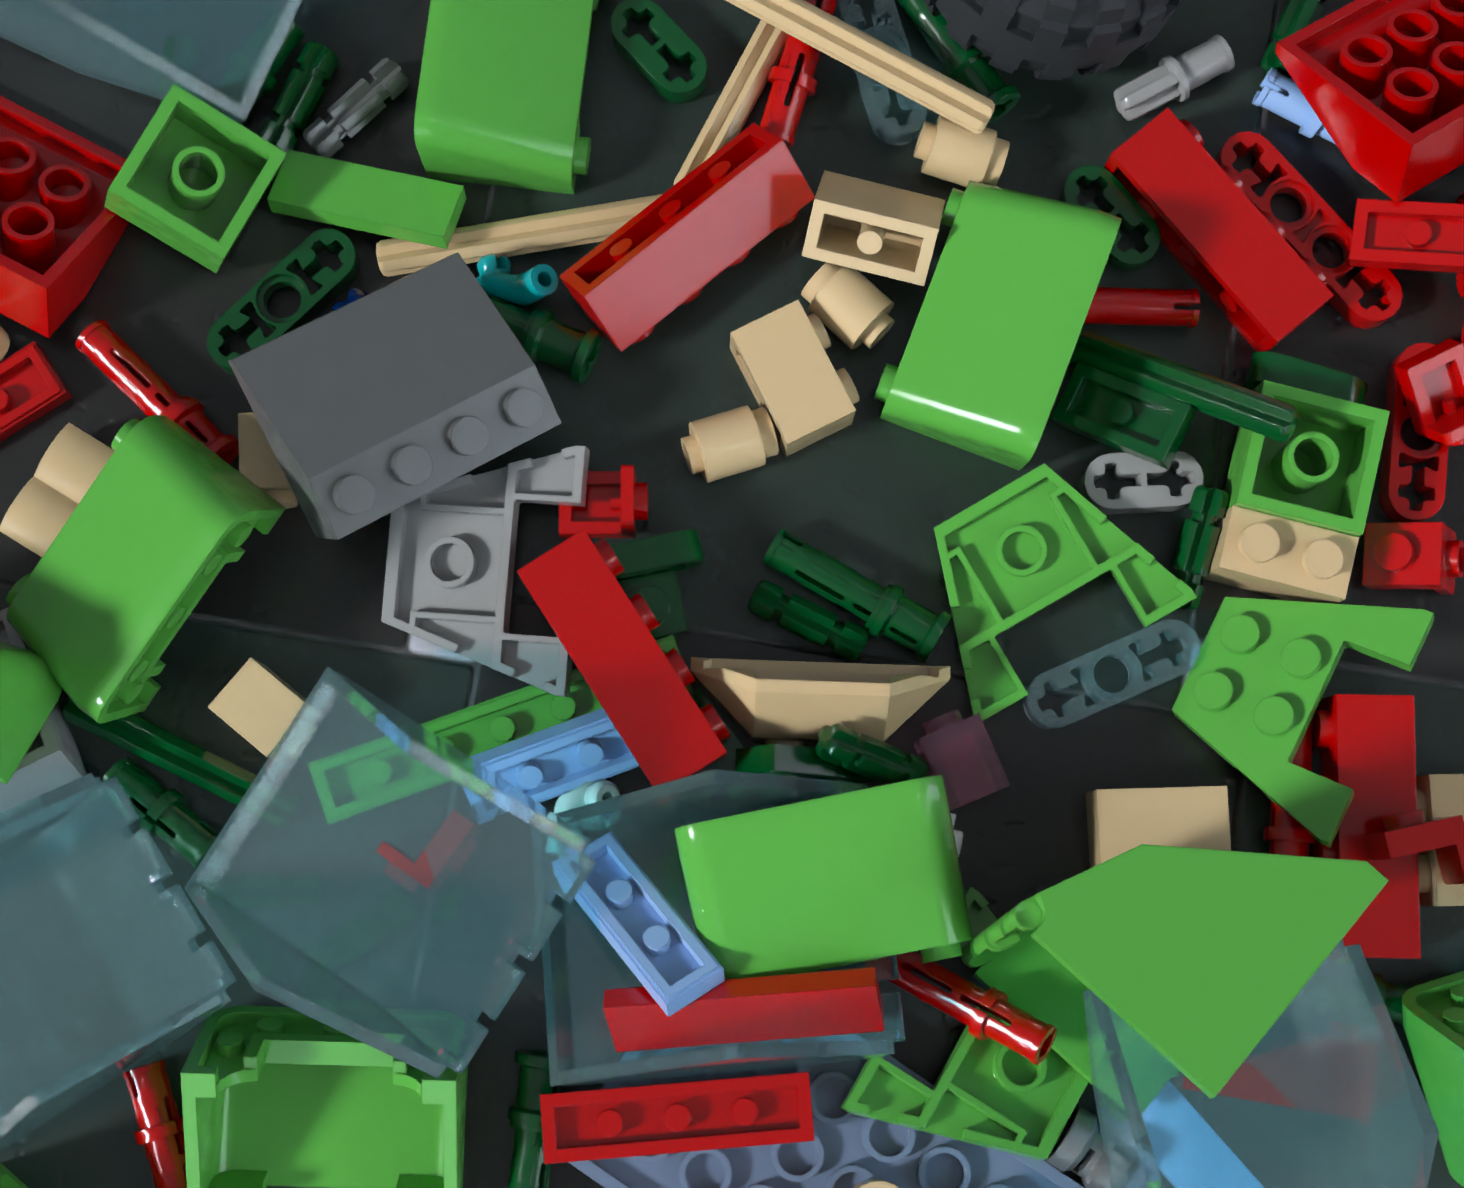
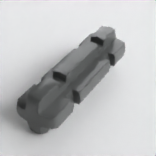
(356, 108)

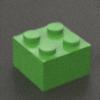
(194, 178)
(1318, 474)

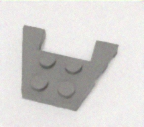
(456, 564)

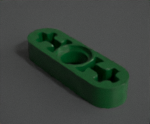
(304, 256)

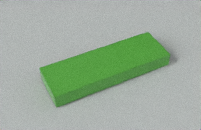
(367, 199)

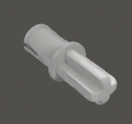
(1174, 78)

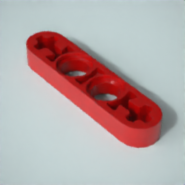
(1316, 222)

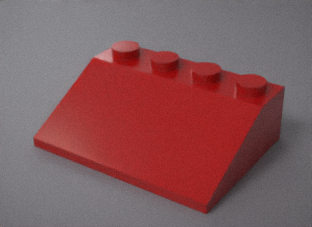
(1387, 87)
(51, 217)

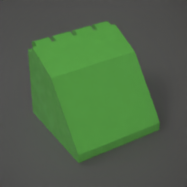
(1179, 945)

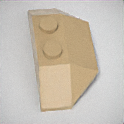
(797, 698)

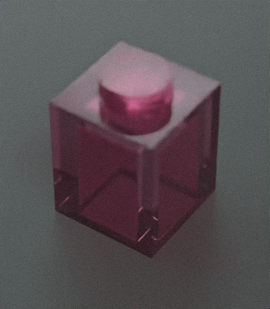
(963, 756)

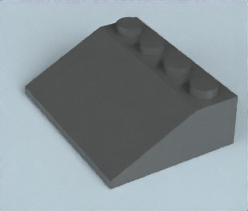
(393, 396)

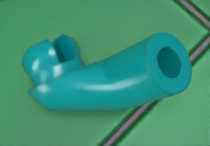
(515, 288)

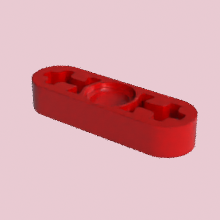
(1427, 480)

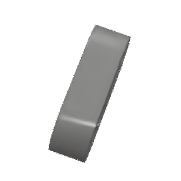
(1140, 497)

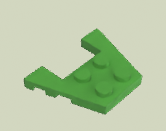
(1026, 553)
(1264, 681)
(982, 1092)

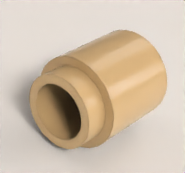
(959, 154)
(849, 305)
(729, 443)

